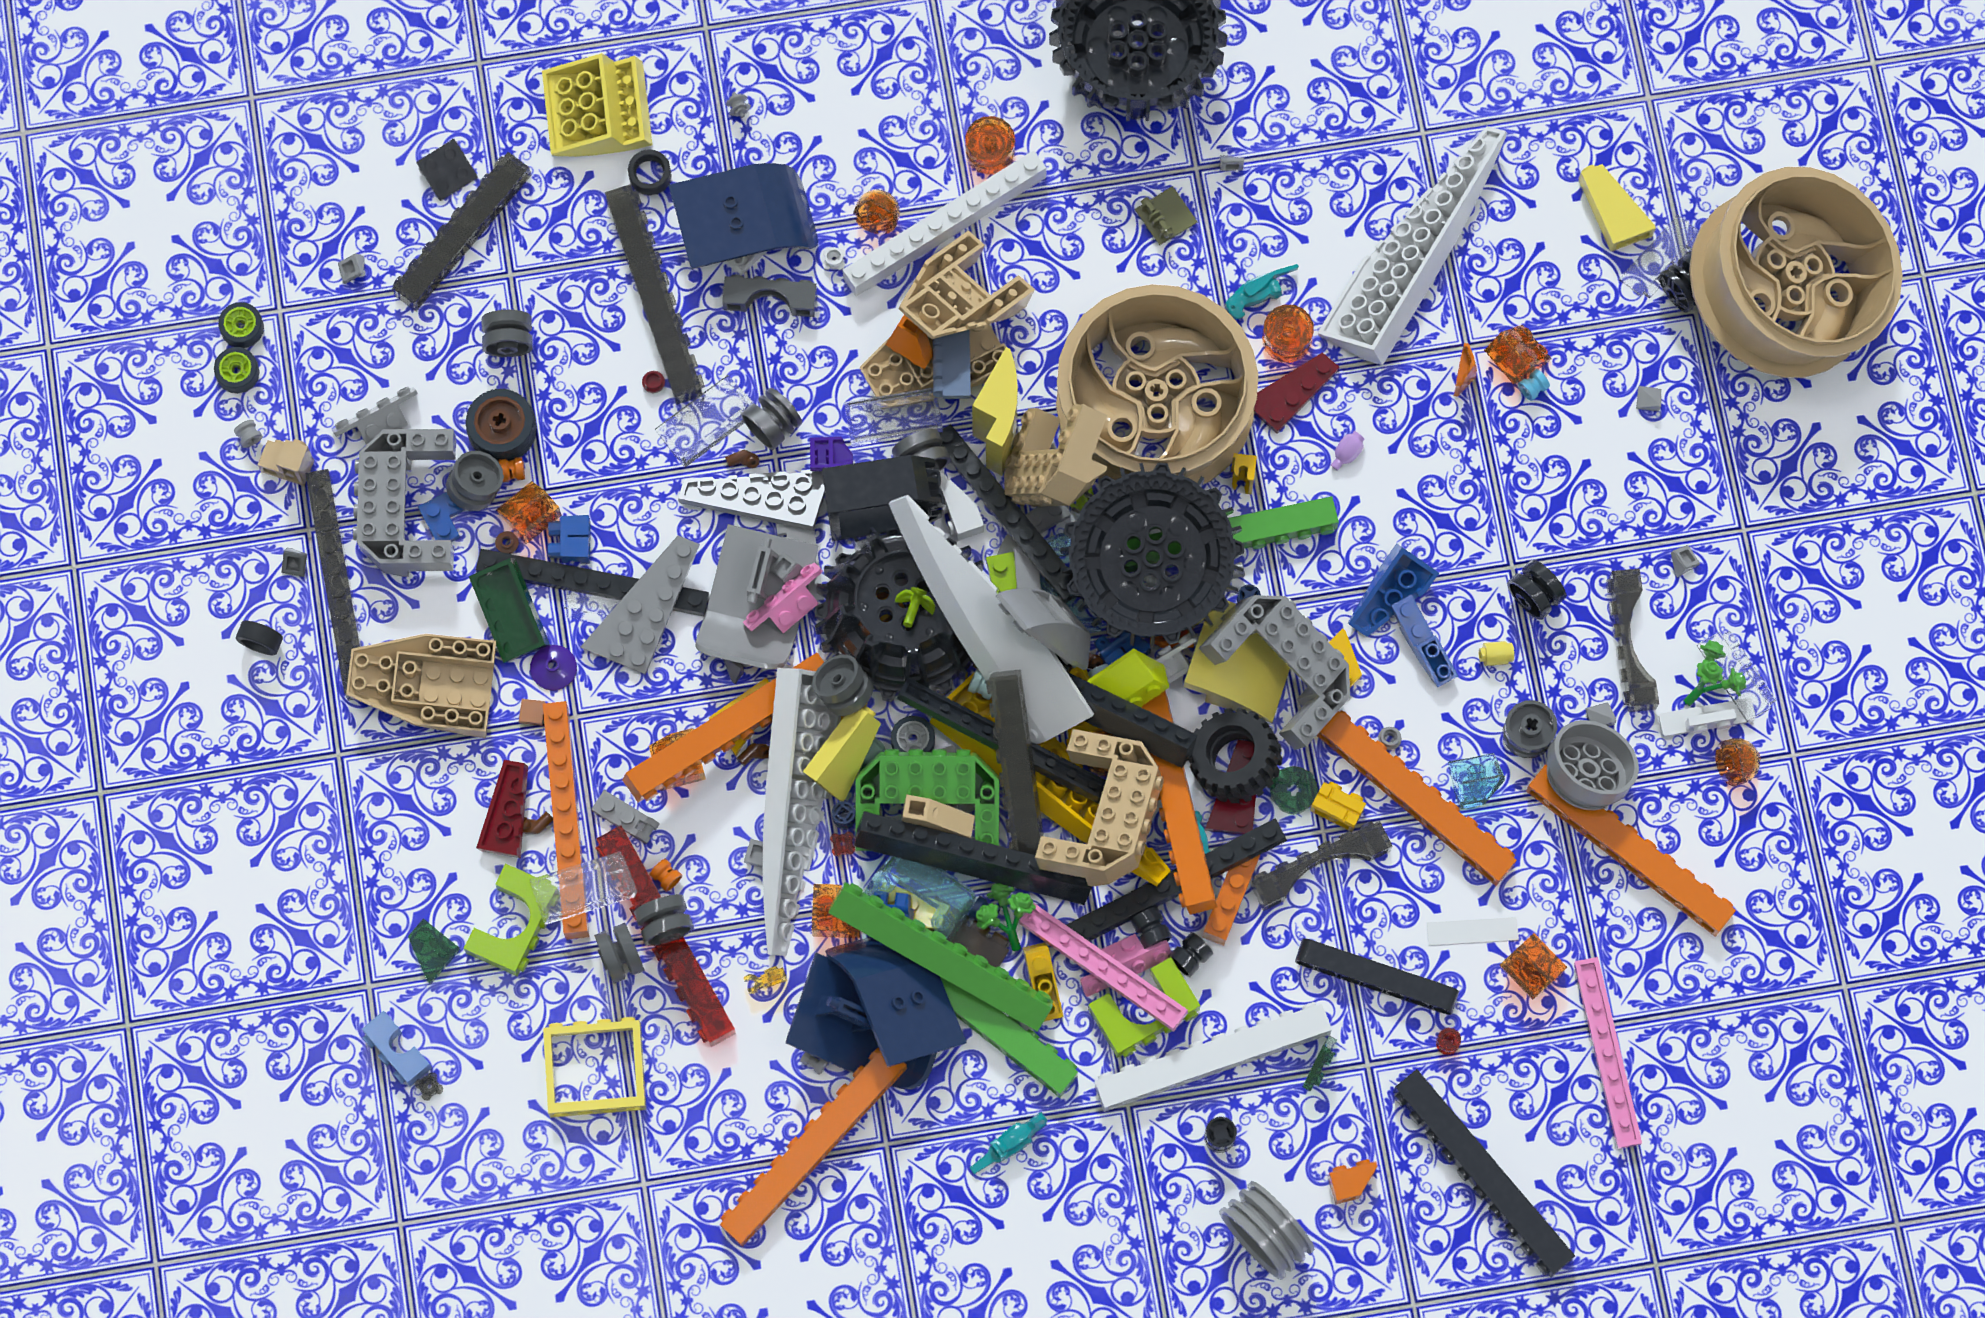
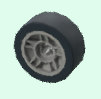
(911, 726)

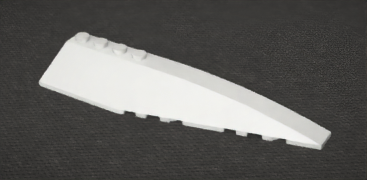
(1404, 265)
(986, 631)
(791, 800)

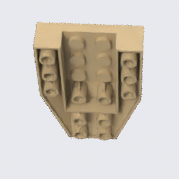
(893, 373)
(427, 681)

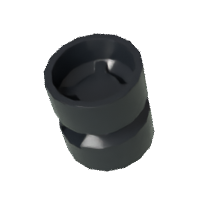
(1150, 926)
(1191, 954)
(1220, 1134)

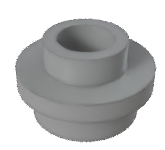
(1392, 731)

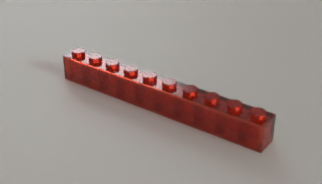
(676, 955)

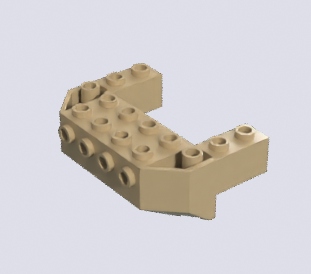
(1054, 475)
(1122, 814)

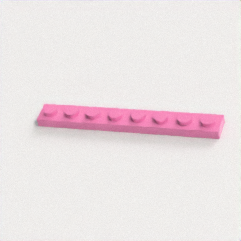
(1104, 967)
(1607, 1053)

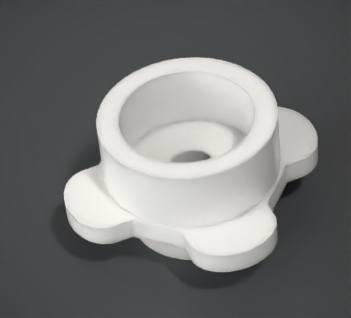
(829, 253)

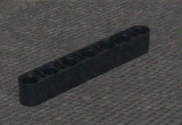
(1376, 976)

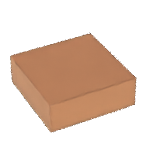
(531, 712)

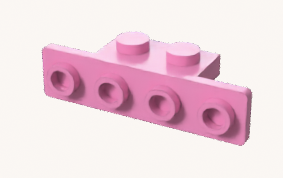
(789, 603)
(1131, 955)

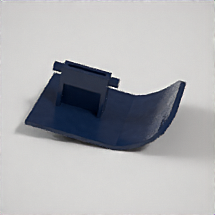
(743, 213)
(900, 1000)
(836, 1028)

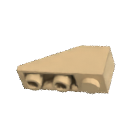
(937, 816)

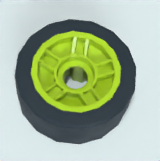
(247, 315)
(243, 360)

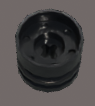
(1677, 284)

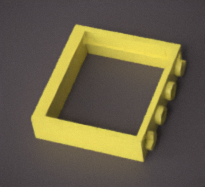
(601, 1105)

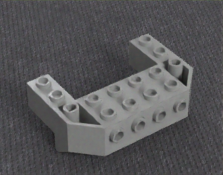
(382, 500)
(1299, 647)

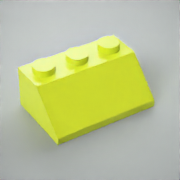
(1133, 678)

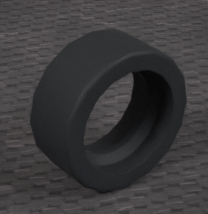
(645, 156)
(259, 637)

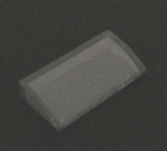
(892, 416)
(704, 421)
(583, 887)

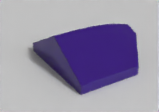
(828, 452)

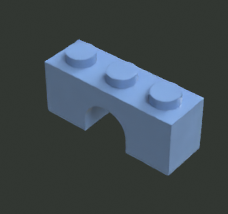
(408, 1065)

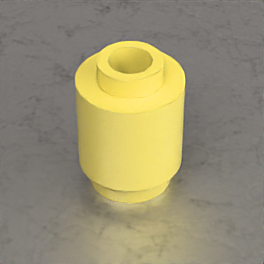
(1496, 653)

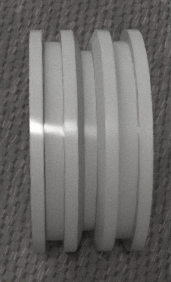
(1266, 1230)

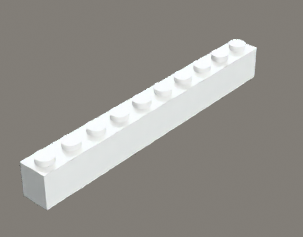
(944, 223)
(1213, 1056)

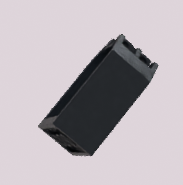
(861, 493)

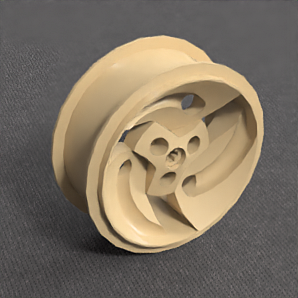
(1821, 219)
(1180, 330)

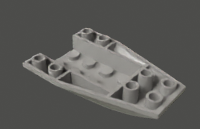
(1049, 622)

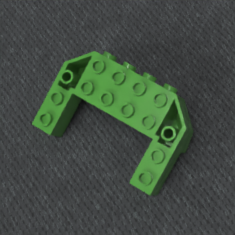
(934, 775)

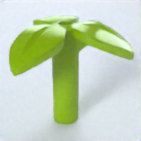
(917, 597)

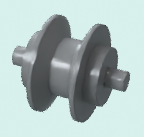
(738, 105)

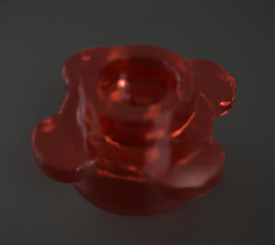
(839, 850)

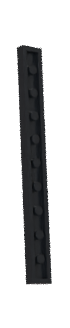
(1006, 512)
(587, 580)
(981, 730)
(1148, 896)

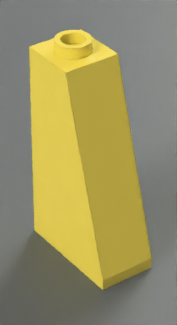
(1615, 211)
(843, 753)

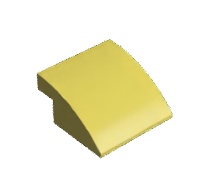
(597, 106)
(996, 413)
(1247, 680)

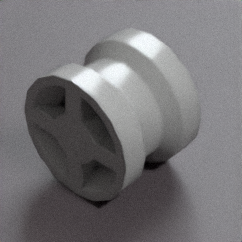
(248, 433)

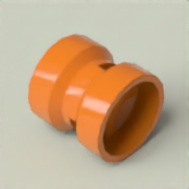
(517, 469)
(665, 875)

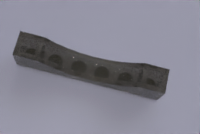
(1640, 686)
(1364, 844)

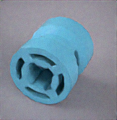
(1532, 386)

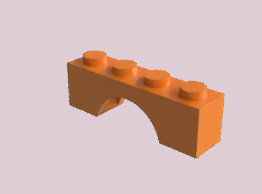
(1229, 901)

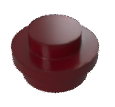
(653, 382)

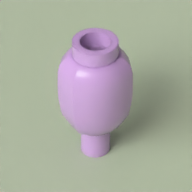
(1348, 449)

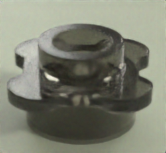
(427, 1093)

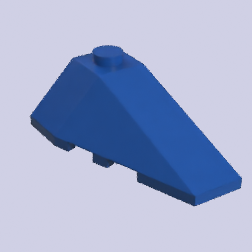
(1396, 579)

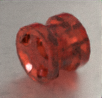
(1446, 1045)

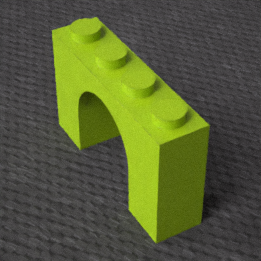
(512, 952)
(1126, 1036)

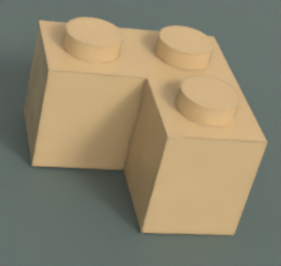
(286, 460)

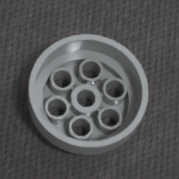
(1591, 765)

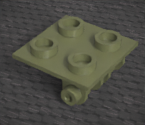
(1165, 215)

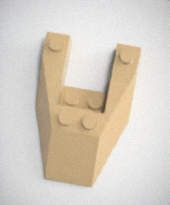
(950, 301)

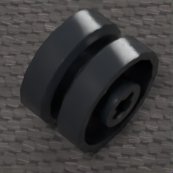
(1536, 589)

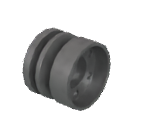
(774, 415)

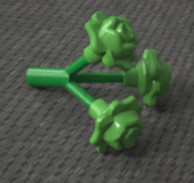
(1711, 672)
(1020, 903)

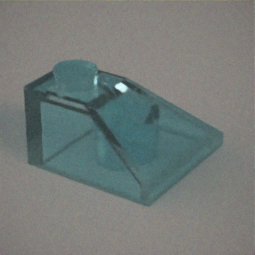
(1475, 779)

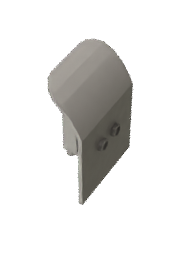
(742, 586)

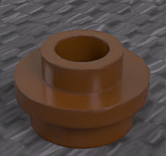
(509, 549)

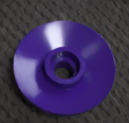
(554, 678)

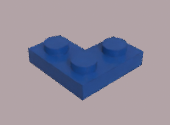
(438, 516)

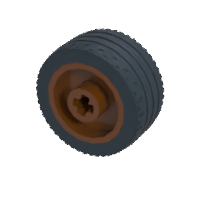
(501, 424)

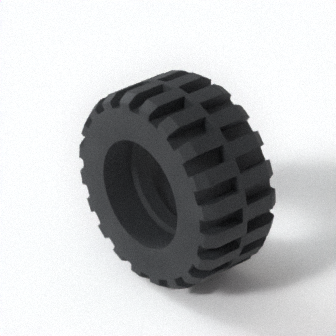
(1247, 780)

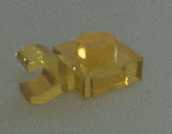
(771, 978)

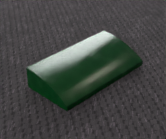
(509, 610)

